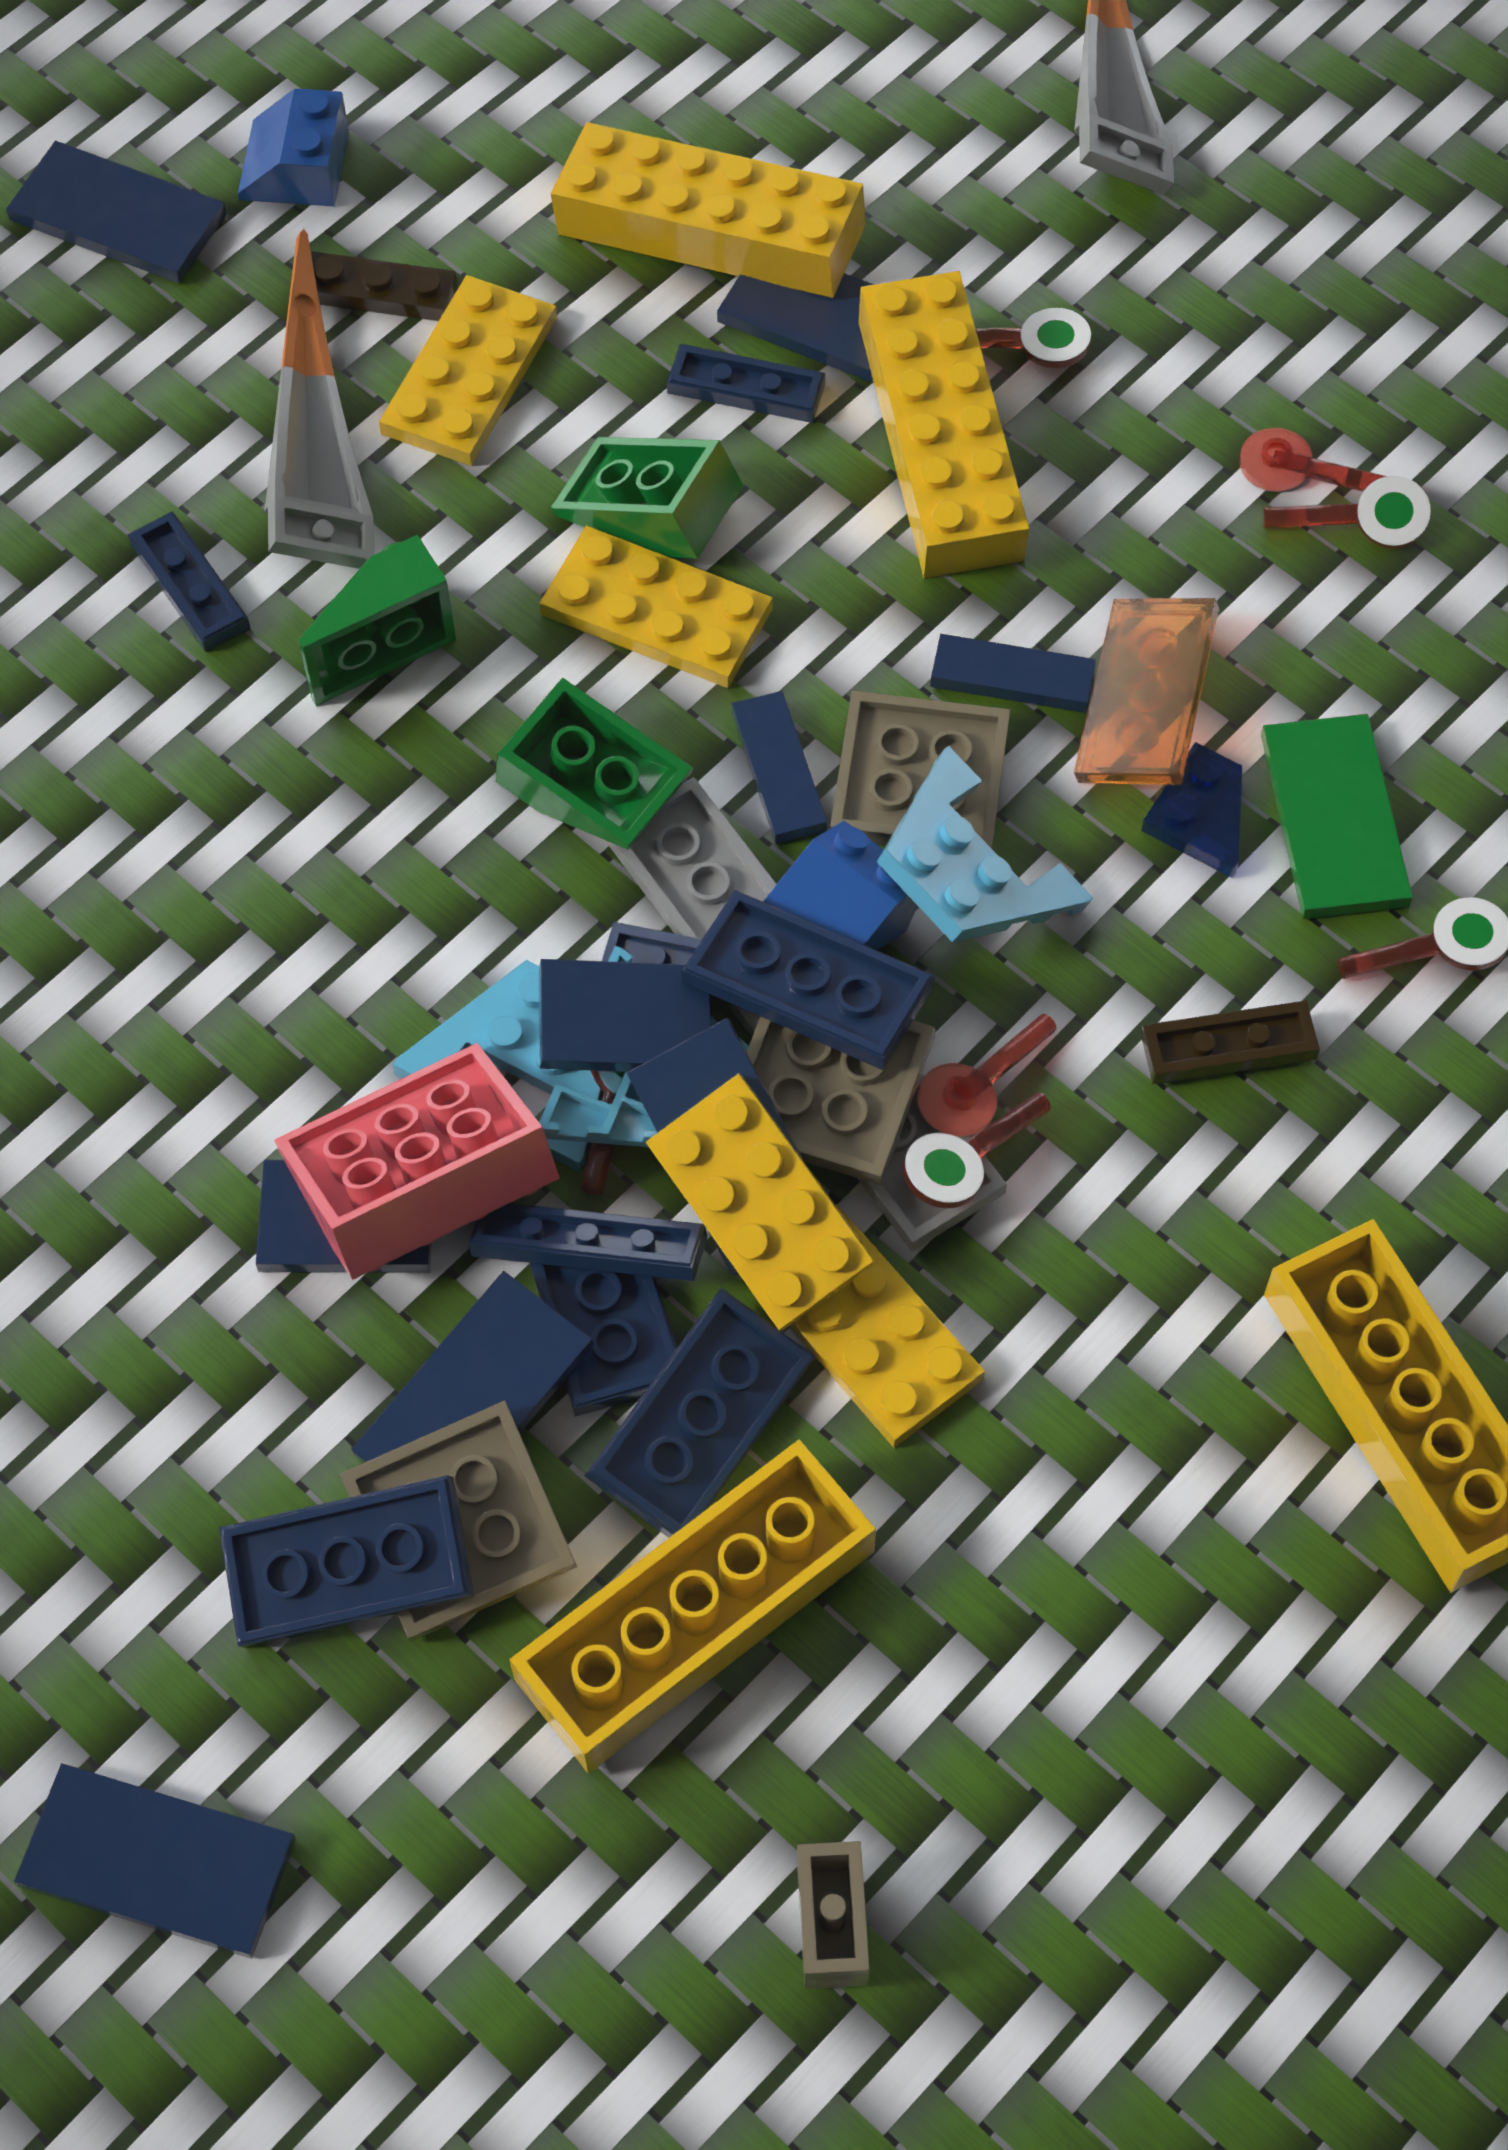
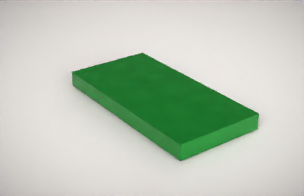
(1336, 816)

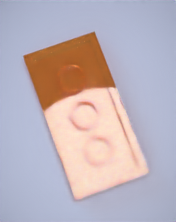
(1147, 691)

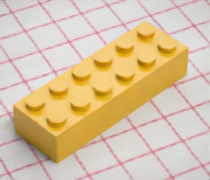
(709, 209)
(942, 425)
(1402, 1396)
(693, 1605)

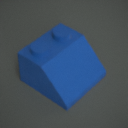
(297, 150)
(845, 889)

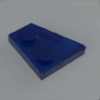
(1202, 812)

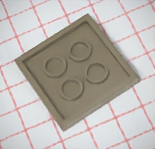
(891, 751)
(837, 1106)
(501, 1503)

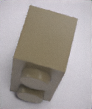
(832, 1915)

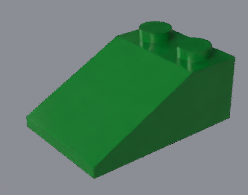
(652, 492)
(378, 621)
(589, 767)

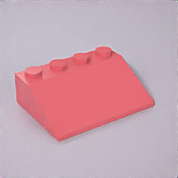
(418, 1160)

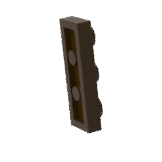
(383, 286)
(1229, 1042)

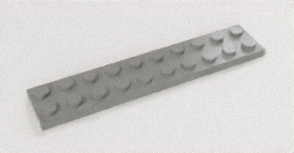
(688, 870)

